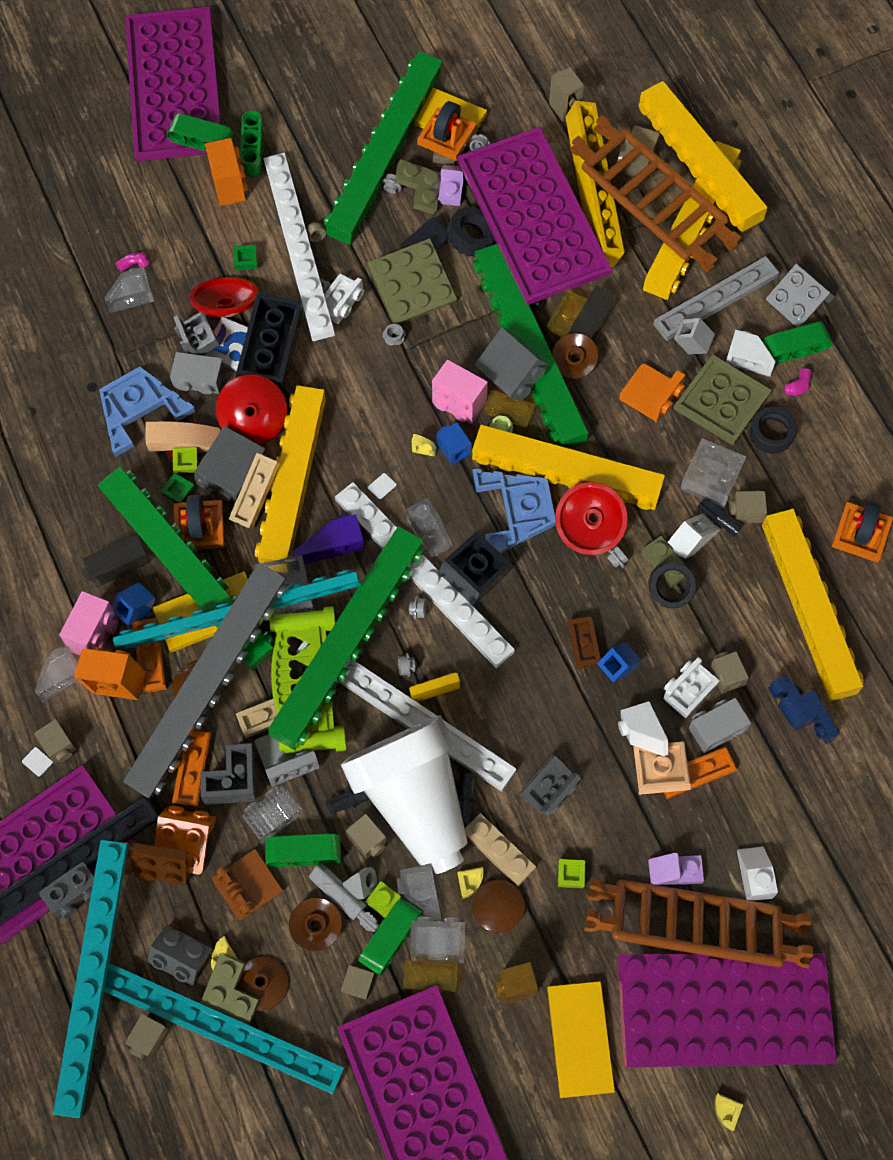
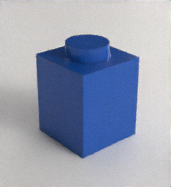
(454, 443)
(133, 604)
(619, 662)

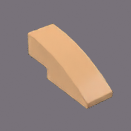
(170, 435)

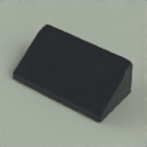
(429, 230)

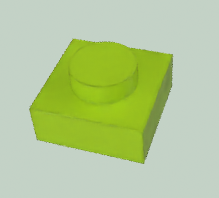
(185, 460)
(571, 873)
(382, 899)

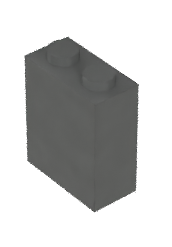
(511, 364)
(227, 464)

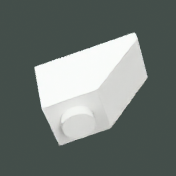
(750, 354)
(693, 535)
(643, 729)
(757, 874)

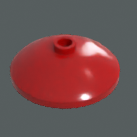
(224, 296)
(259, 394)
(574, 519)

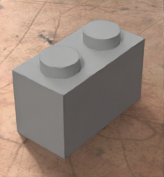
(197, 373)
(719, 724)

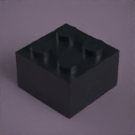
(474, 568)

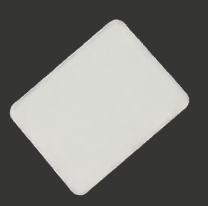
(382, 486)
(37, 762)

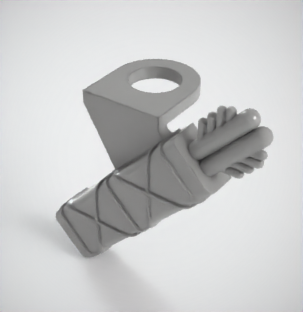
(348, 894)

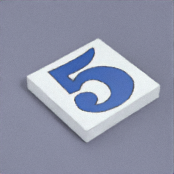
(231, 341)

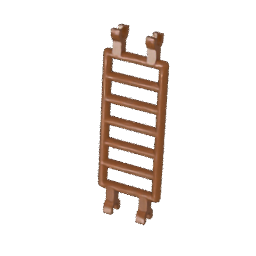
(694, 249)
(799, 923)

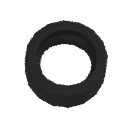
(777, 414)
(687, 595)

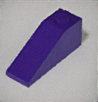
(334, 539)

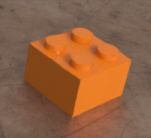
(226, 171)
(110, 673)

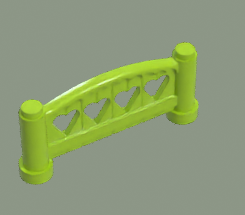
(312, 629)

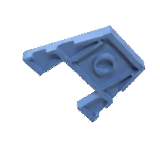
(131, 399)
(526, 506)

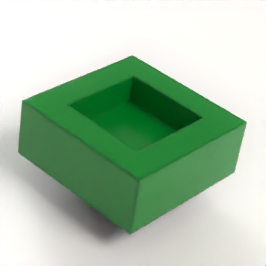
(245, 257)
(177, 489)

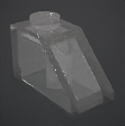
(129, 290)
(429, 527)
(56, 673)
(420, 890)

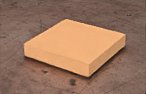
(660, 772)

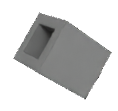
(694, 336)

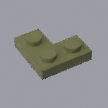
(424, 181)
(223, 993)

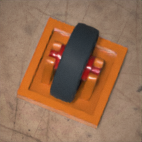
(447, 131)
(201, 522)
(863, 531)

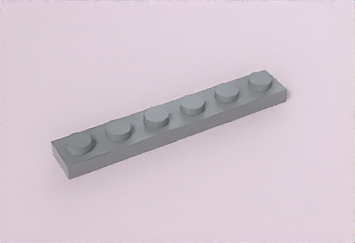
(717, 296)

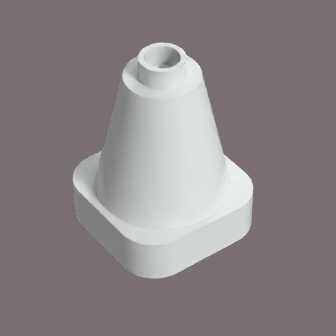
(414, 791)

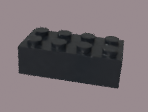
(271, 338)

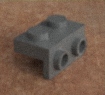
(196, 334)
(550, 786)
(69, 891)
(178, 955)

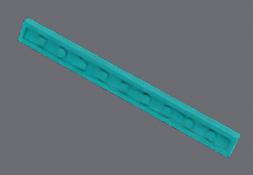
(203, 619)
(91, 979)
(223, 1029)

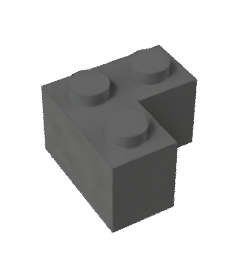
(234, 783)

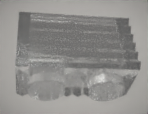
(272, 813)

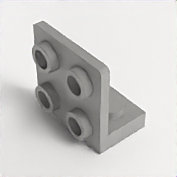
(798, 296)
(282, 766)

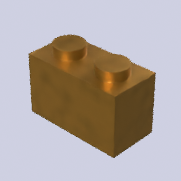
(516, 983)

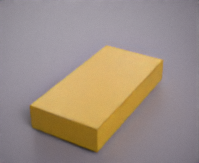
(435, 687)

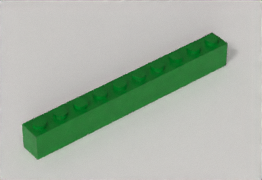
(383, 148)
(514, 315)
(176, 554)
(346, 638)

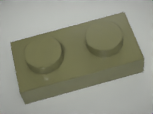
(660, 552)

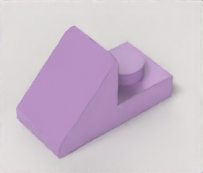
(451, 185)
(675, 870)

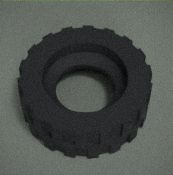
(461, 241)

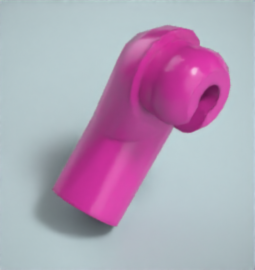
(131, 259)
(799, 386)

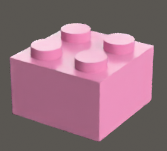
(459, 392)
(89, 624)

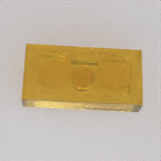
(566, 314)
(503, 405)
(424, 975)

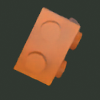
(652, 391)
(185, 832)

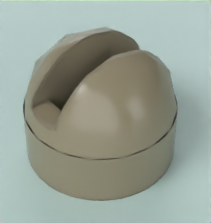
(318, 230)

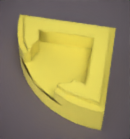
(423, 445)
(470, 881)
(221, 946)
(727, 1111)

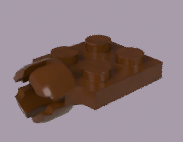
(157, 863)

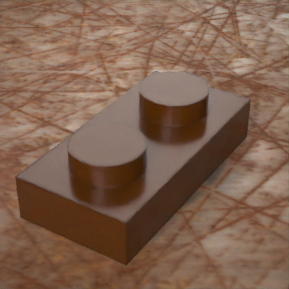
(583, 642)

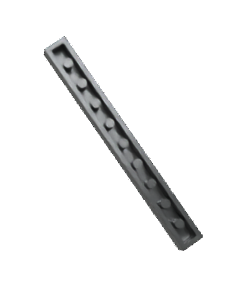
(206, 680)

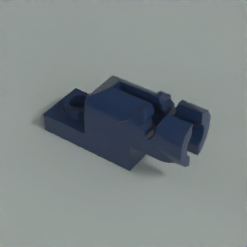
(803, 709)

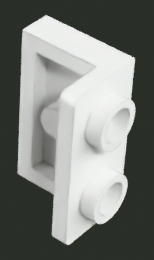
(342, 296)
(690, 687)

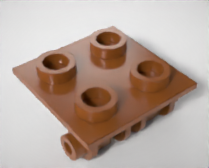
(246, 885)

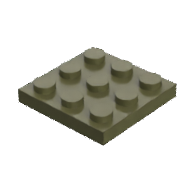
(411, 282)
(722, 399)

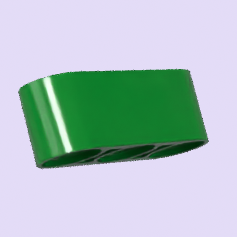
(196, 132)
(252, 143)
(798, 342)
(302, 850)
(389, 936)

